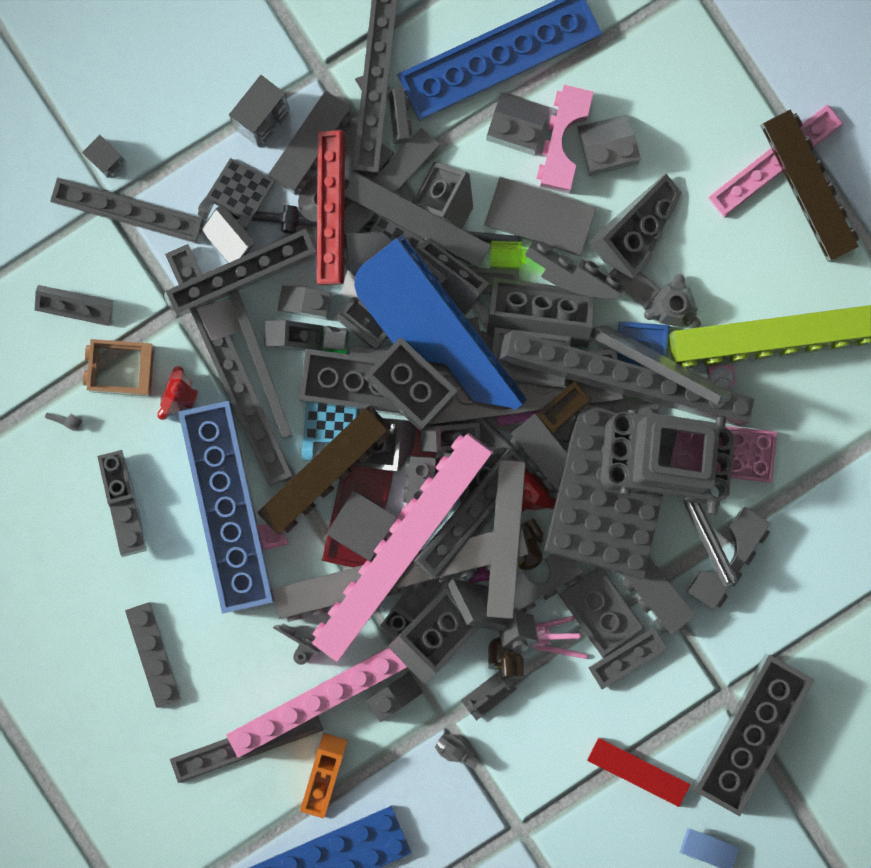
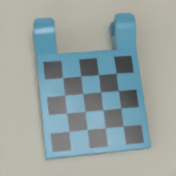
(323, 425)

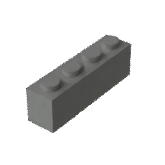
(302, 152)

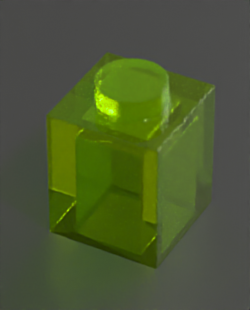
(507, 255)

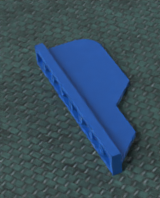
(416, 307)

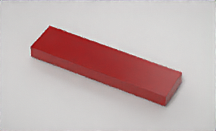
(638, 772)

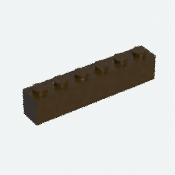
(809, 185)
(324, 469)

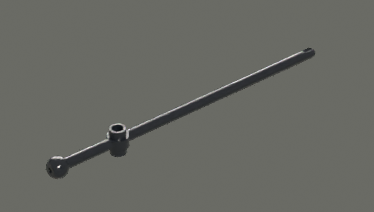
(290, 219)

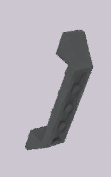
(414, 602)

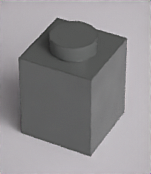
(104, 156)
(520, 632)

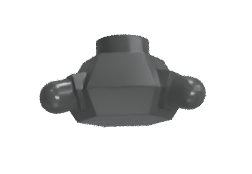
(674, 305)

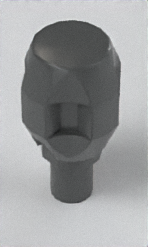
(454, 750)

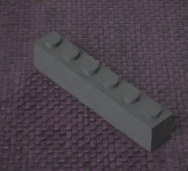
(240, 273)

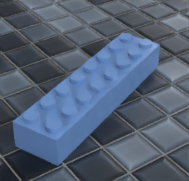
(226, 507)

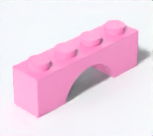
(572, 108)

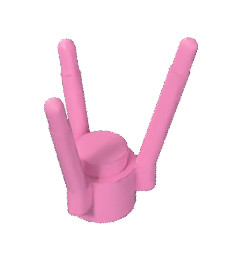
(544, 638)

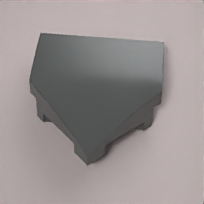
(362, 247)

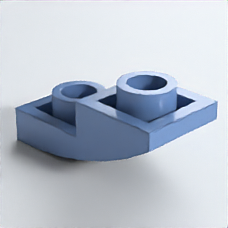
(708, 849)

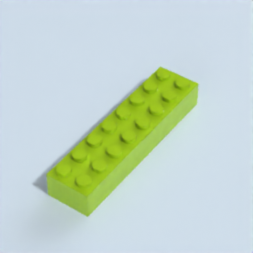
(771, 335)

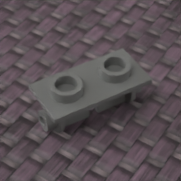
(488, 695)

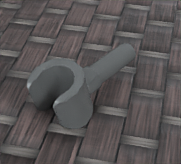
(71, 422)

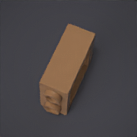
(145, 371)

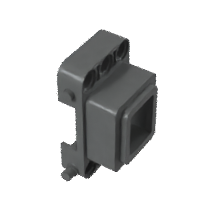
(640, 457)

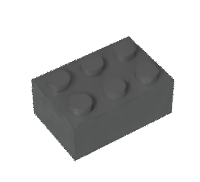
(260, 111)
(410, 383)

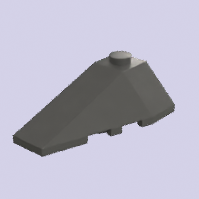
(632, 235)

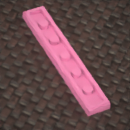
(767, 166)

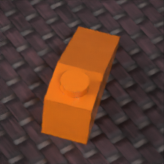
(323, 775)

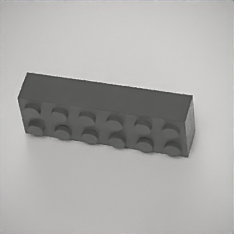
(752, 734)

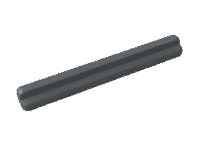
(711, 543)

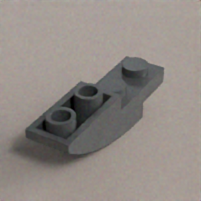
(581, 279)
(122, 503)

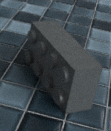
(339, 382)

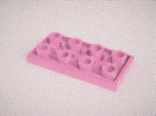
(751, 453)

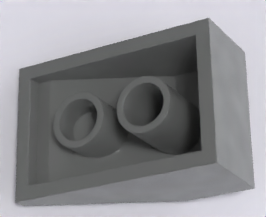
(432, 637)

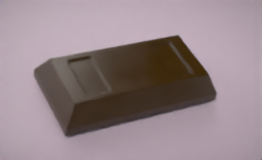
(564, 407)

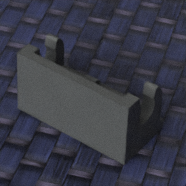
(362, 324)

